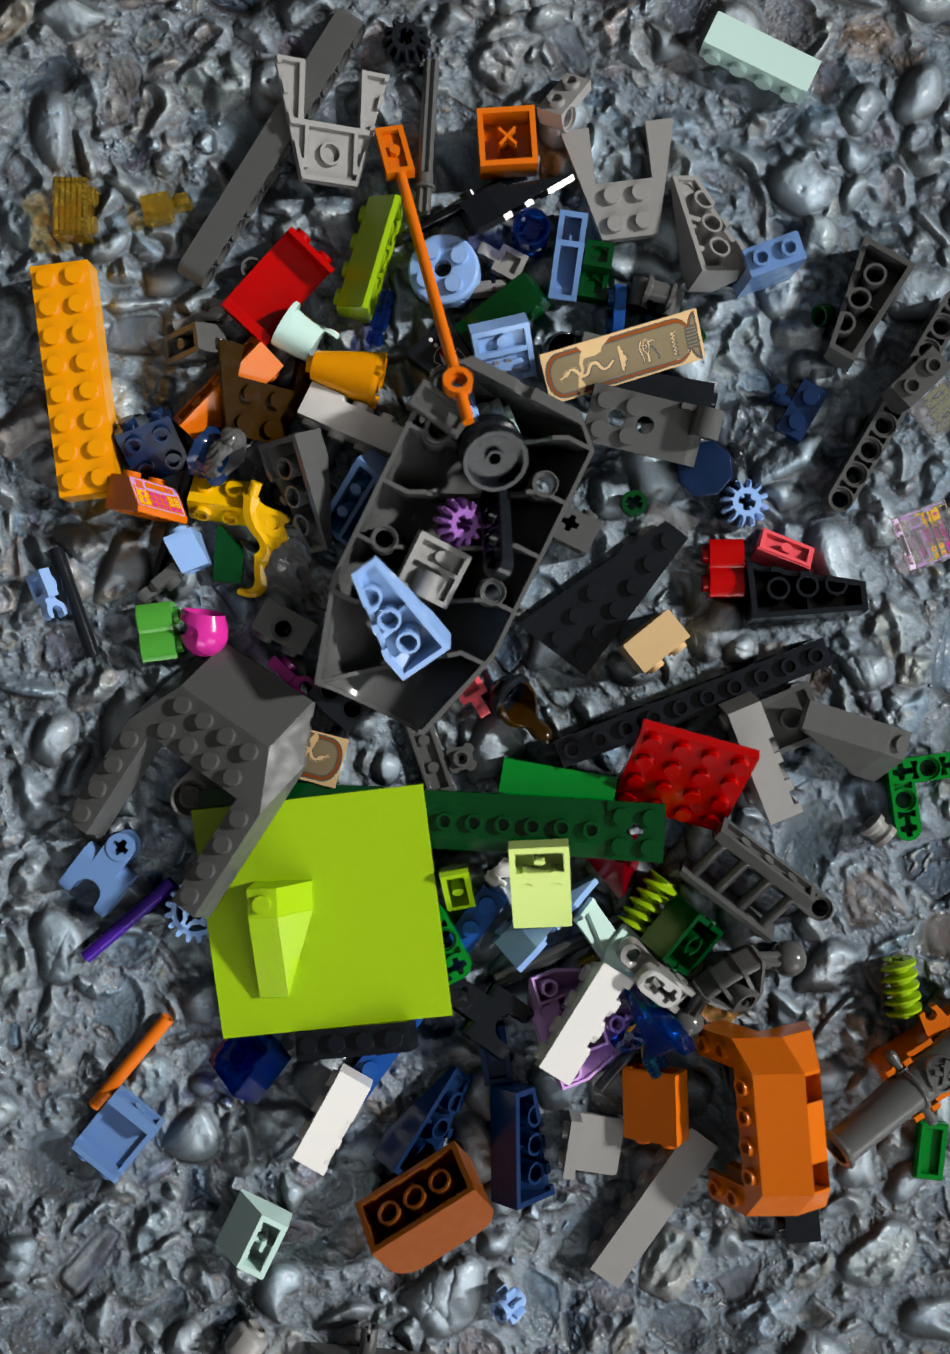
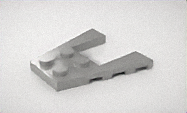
(322, 150)
(629, 207)

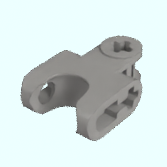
(654, 976)

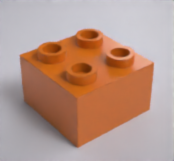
(507, 142)

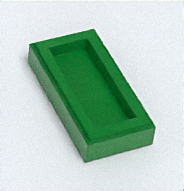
(929, 1150)

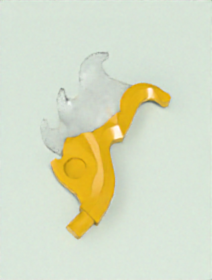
(278, 551)

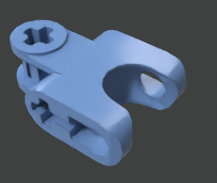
(107, 868)

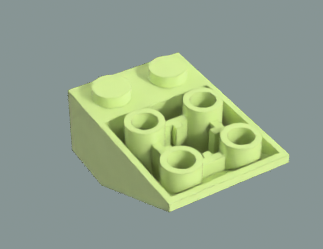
(540, 883)

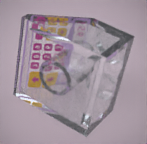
(924, 535)

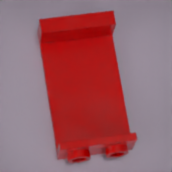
(279, 279)

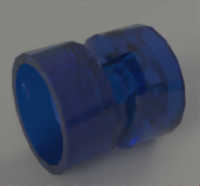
(531, 232)

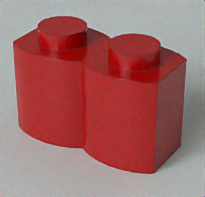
(723, 568)

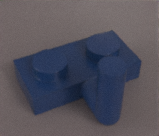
(799, 409)

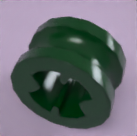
(636, 511)

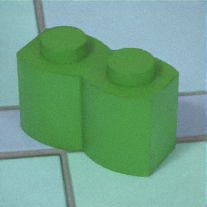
(159, 631)

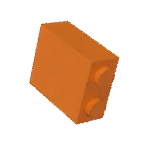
(655, 1108)

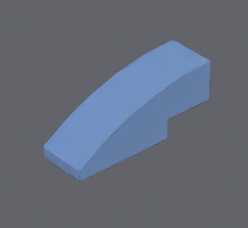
(568, 255)

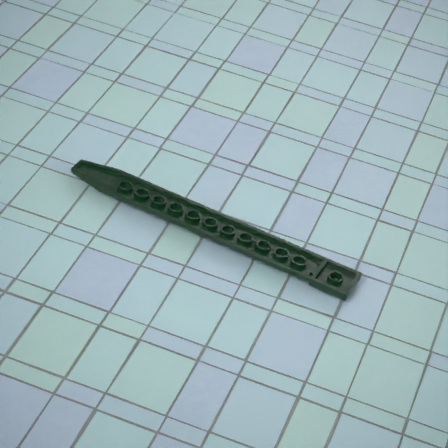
(493, 819)

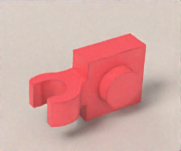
(473, 694)

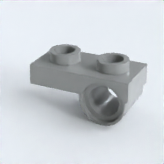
(560, 105)

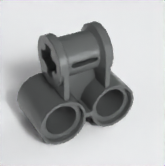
(654, 297)

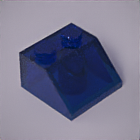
(249, 1065)

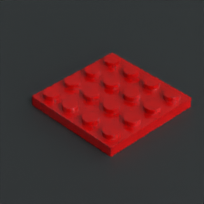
(687, 772)

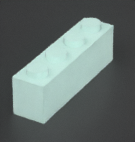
(759, 58)

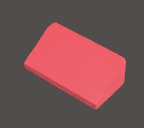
(782, 552)

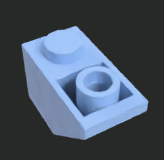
(188, 549)

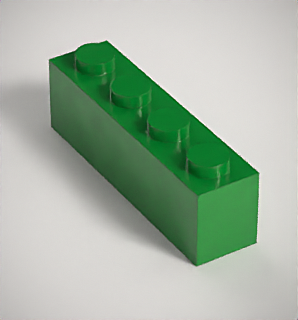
(544, 779)

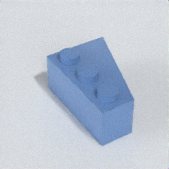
(354, 495)

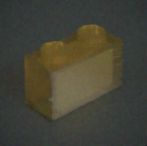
(74, 210)

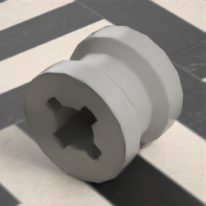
(878, 830)

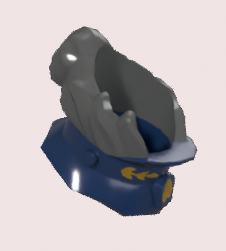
(216, 453)

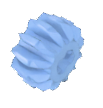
(736, 509)

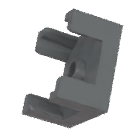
(784, 714)

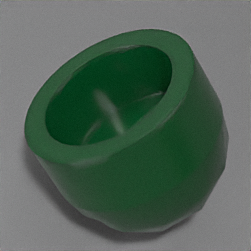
(823, 321)

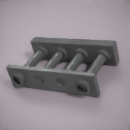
(754, 856)

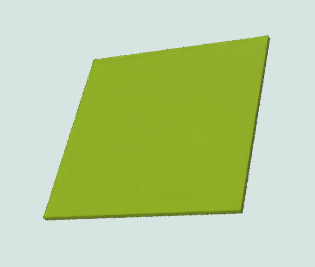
(374, 923)

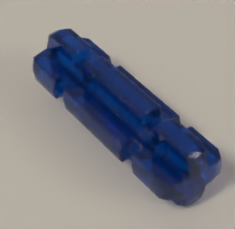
(381, 318)

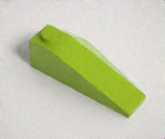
(278, 928)

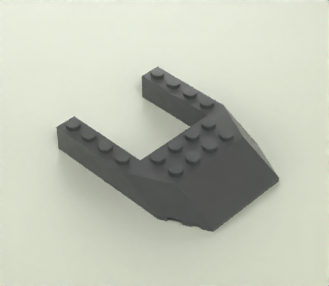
(232, 727)

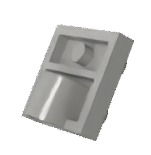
(433, 569)

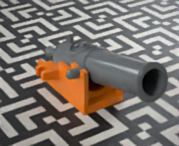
(914, 1082)

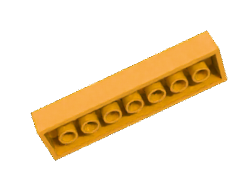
(76, 378)

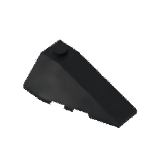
(494, 205)

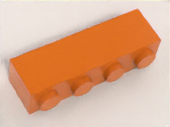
(204, 406)

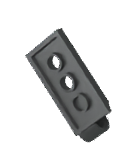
(675, 427)

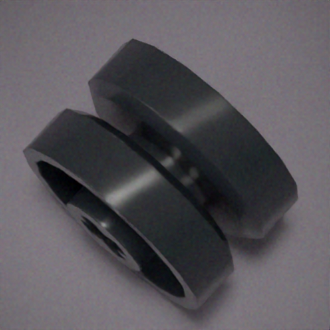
(492, 452)

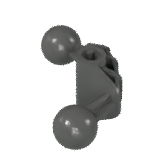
(736, 980)

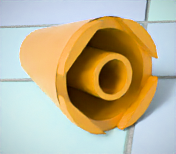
(351, 373)

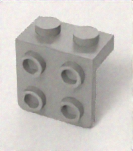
(590, 1143)

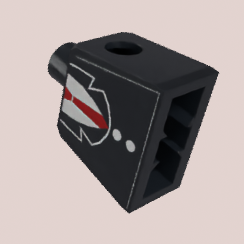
(428, 351)

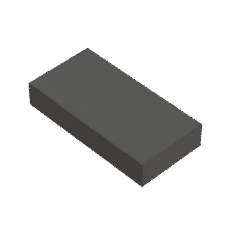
(437, 408)

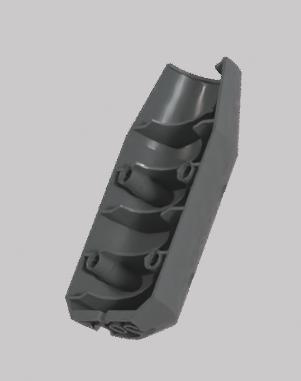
(405, 500)

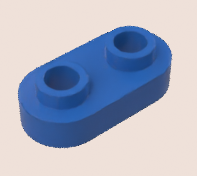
(617, 301)

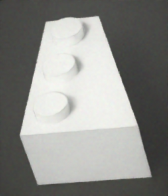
(331, 1118)

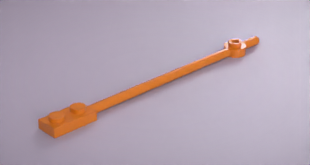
(399, 166)

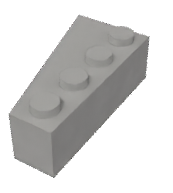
(768, 784)

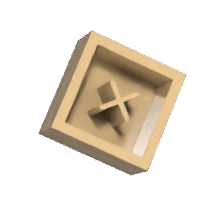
(654, 641)

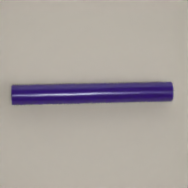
(129, 919)

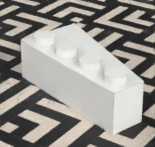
(581, 1020)

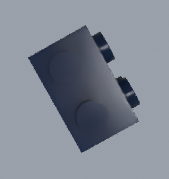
(151, 443)

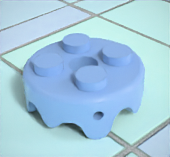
(465, 272)

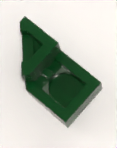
(228, 557)

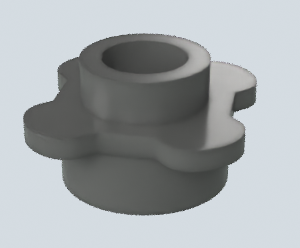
(468, 762)

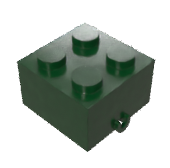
(681, 936)

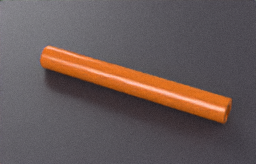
(131, 1061)

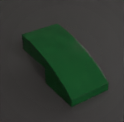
(595, 272)

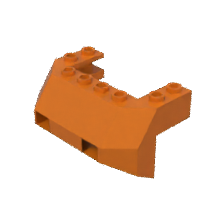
(777, 1120)

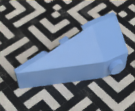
(403, 624)
(525, 944)

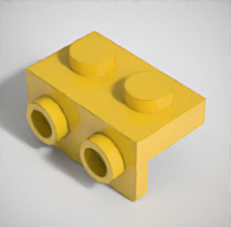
(217, 503)

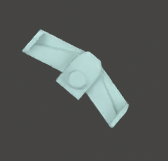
(603, 936)

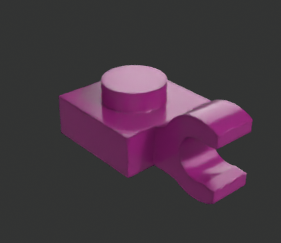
(285, 669)

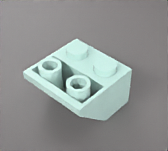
(253, 1233)

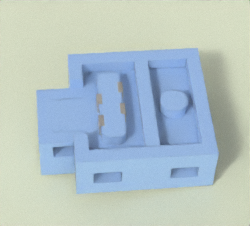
(505, 344)

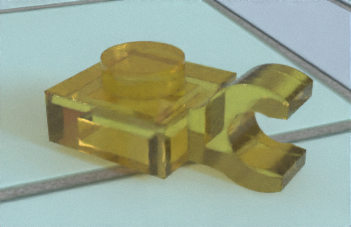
(160, 208)

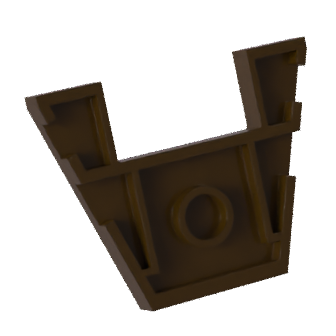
(253, 406)

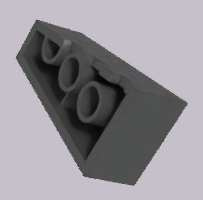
(868, 294)

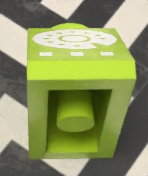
(457, 886)

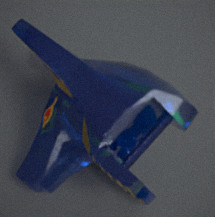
(652, 1032)

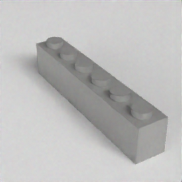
(649, 1206)

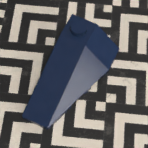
(424, 1124)

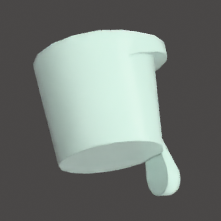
(299, 333)

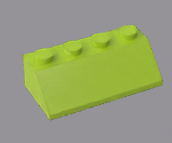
(370, 257)

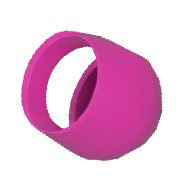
(205, 632)

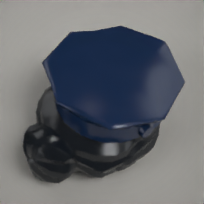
(713, 468)

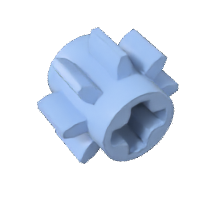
(508, 1304)

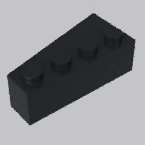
(790, 595)

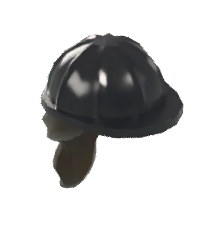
(516, 705)

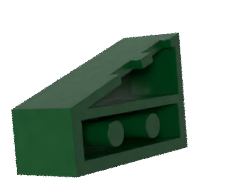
(516, 297)

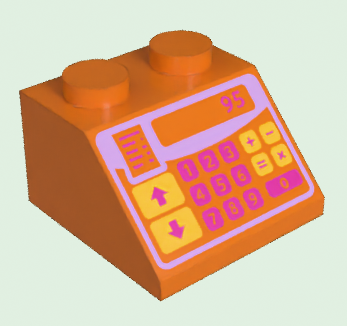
(144, 498)

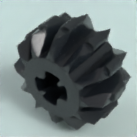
(414, 36)

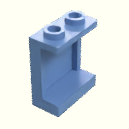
(770, 263)
(117, 1134)

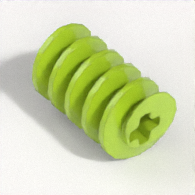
(648, 902)
(902, 986)

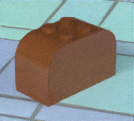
(425, 1211)

